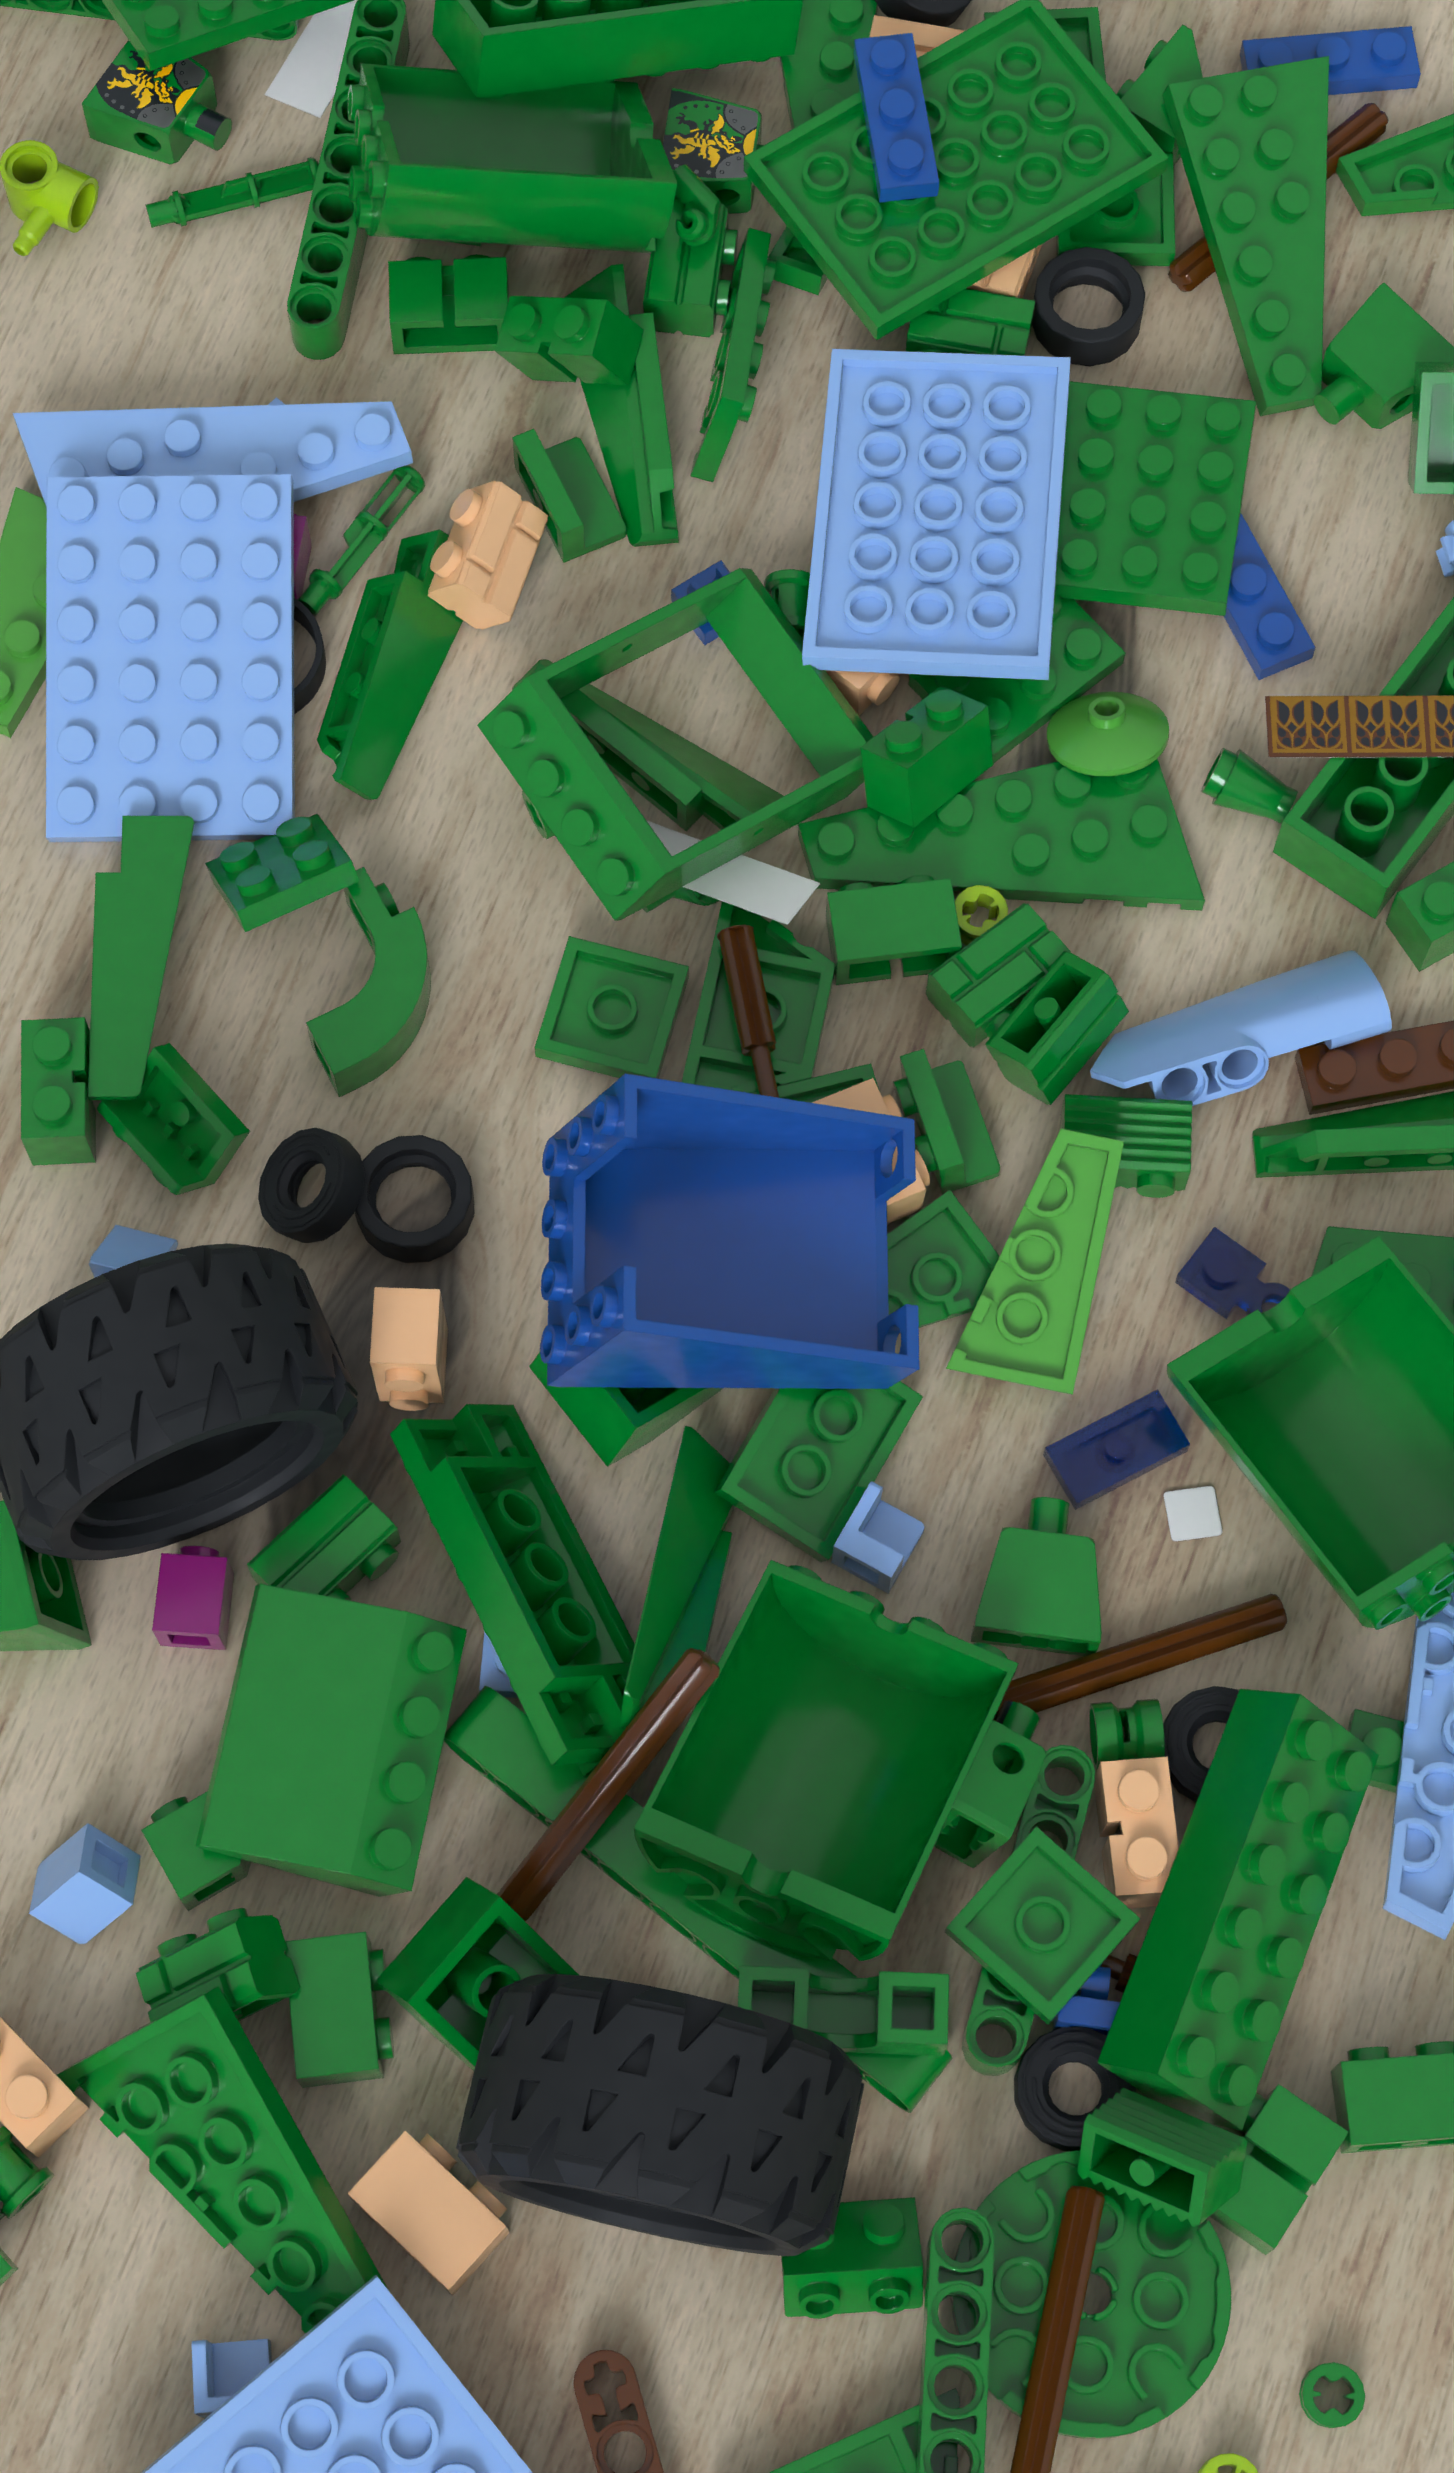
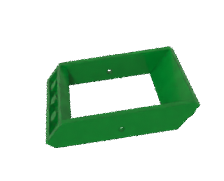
(589, 805)

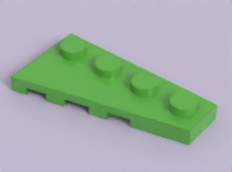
(22, 607)
(1043, 1284)

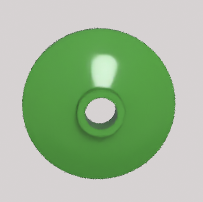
(1108, 733)

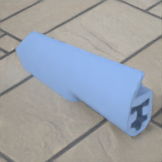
(1228, 1039)

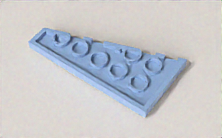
(315, 443)
(1422, 1832)

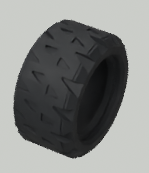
(166, 1401)
(661, 2114)

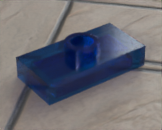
(1116, 1449)

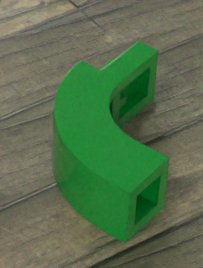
(385, 1017)

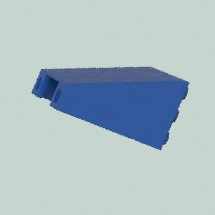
(723, 1242)

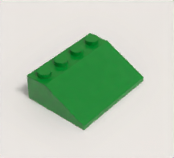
(332, 1739)

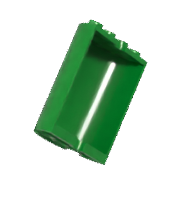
(507, 170)
(1345, 1427)
(821, 1766)

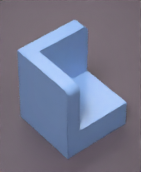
(876, 1540)
(85, 1884)
(224, 2369)

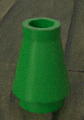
(1246, 786)

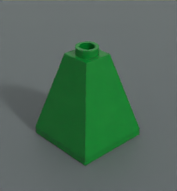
(37, 1597)

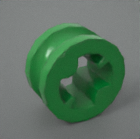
(1332, 2372)

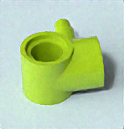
(58, 197)

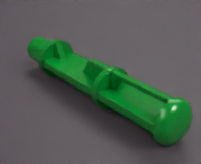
(234, 194)
(362, 539)

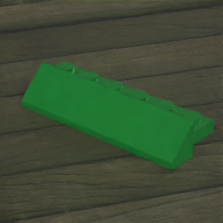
(524, 1575)

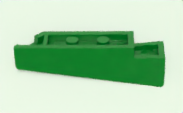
(634, 427)
(387, 669)
(662, 764)
(131, 950)
(1366, 1140)
(684, 1572)

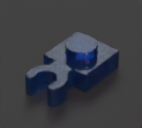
(1227, 1277)

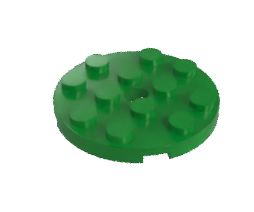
(1162, 2313)

